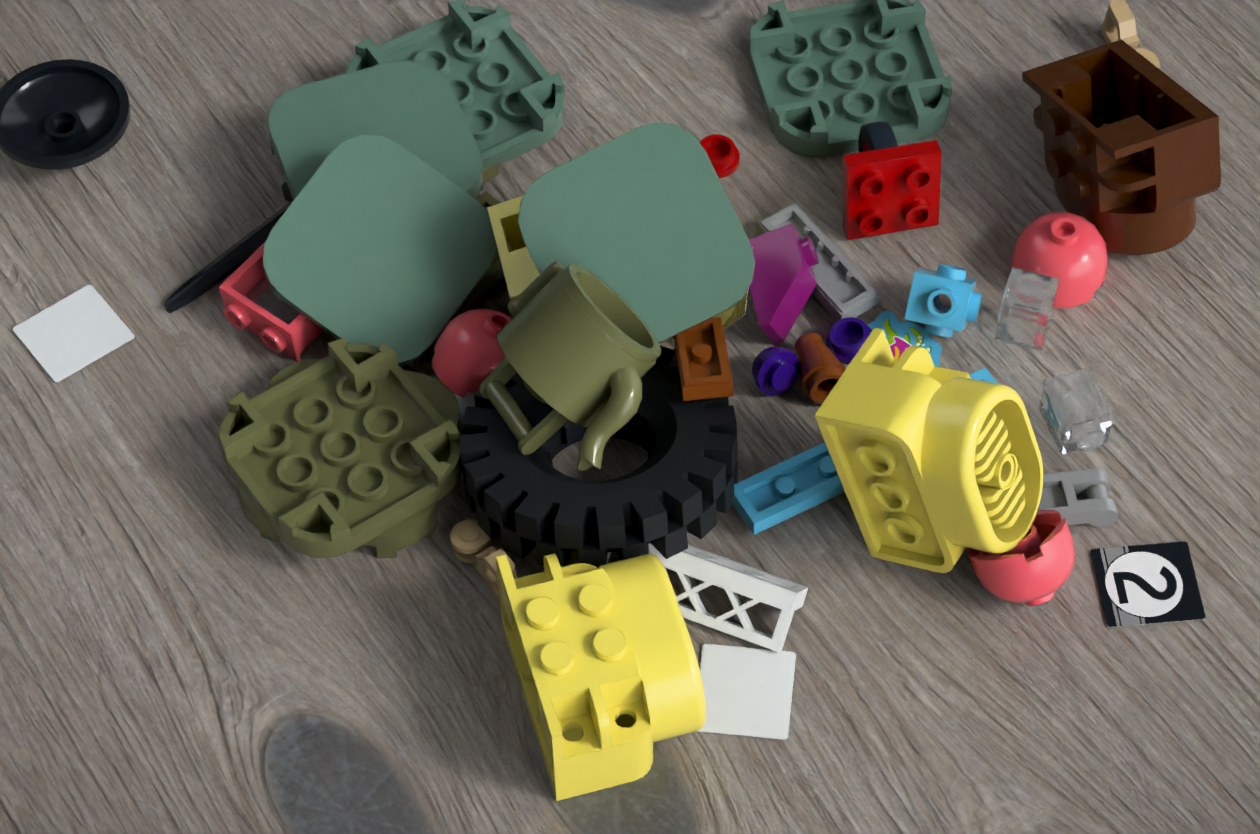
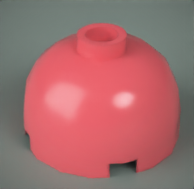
(1065, 249)
(469, 350)
(1033, 567)

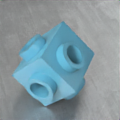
(925, 304)

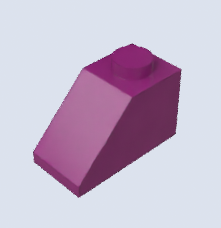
(781, 279)

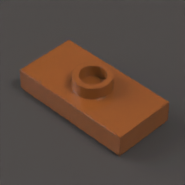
(703, 361)

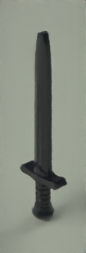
(226, 262)

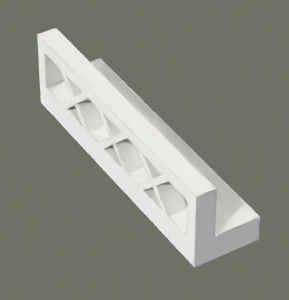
(736, 580)

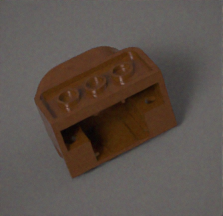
(1126, 146)

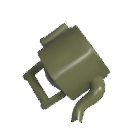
(576, 352)

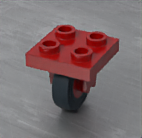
(890, 184)

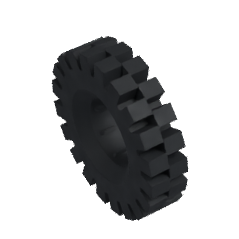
(672, 493)

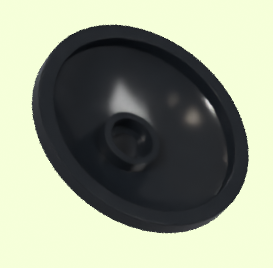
(62, 114)

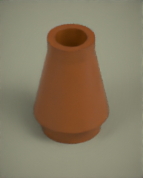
(817, 367)

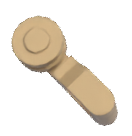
(1121, 24)
(474, 546)

